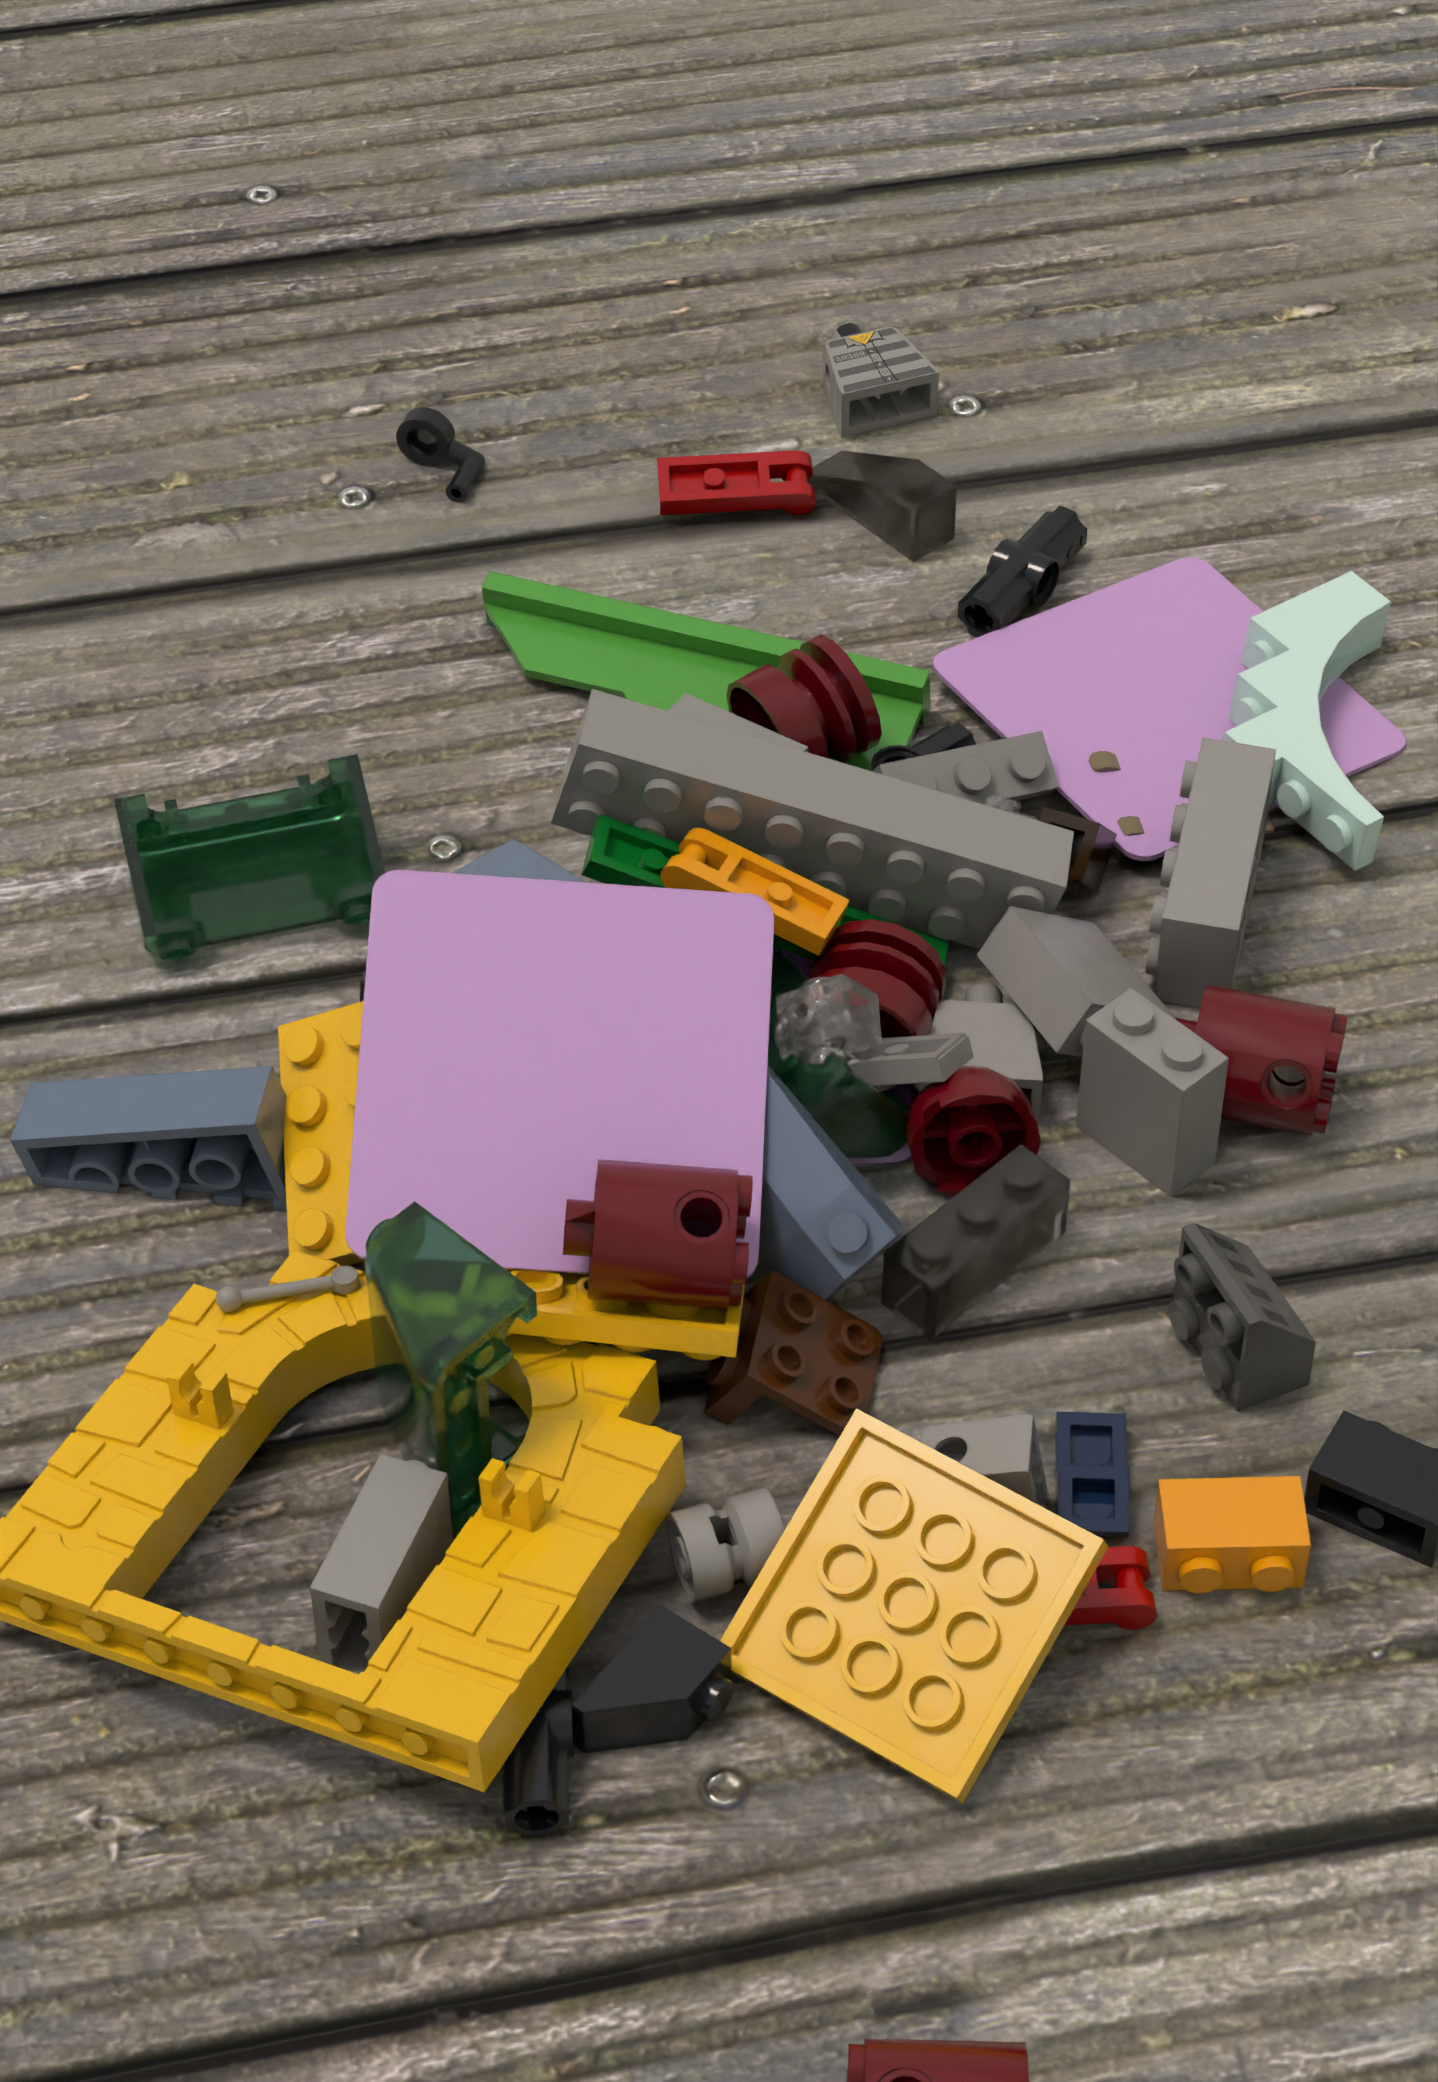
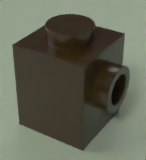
(1089, 851)

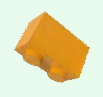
(1231, 1533)

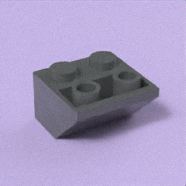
(1237, 1320)

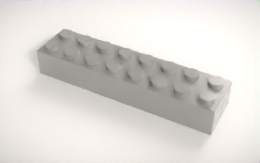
(862, 834)

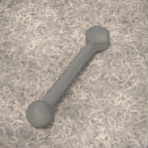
(342, 1280)

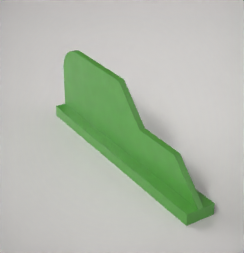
(664, 654)

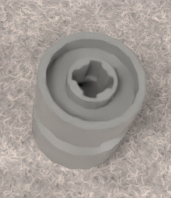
(724, 1544)

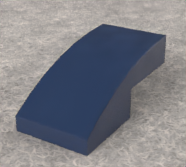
(1092, 1472)

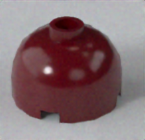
(968, 1126)

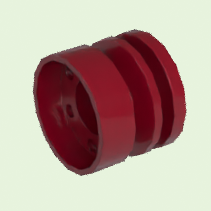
(812, 700)
(893, 965)

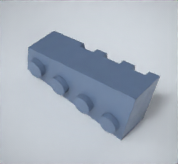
(159, 1133)

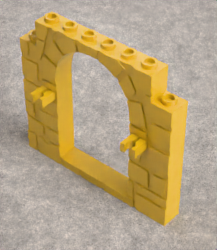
(483, 1629)

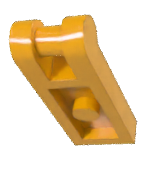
(801, 908)

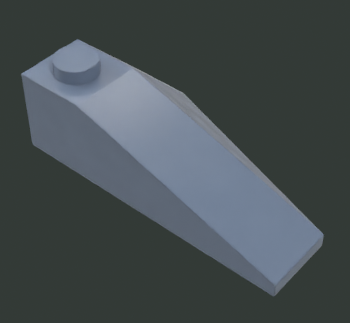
(816, 1208)

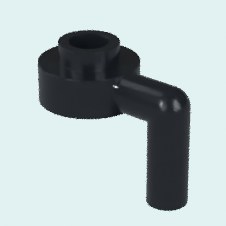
(429, 439)

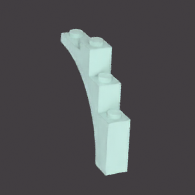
(1291, 662)

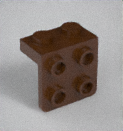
(797, 1355)

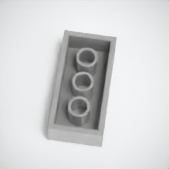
(1210, 871)

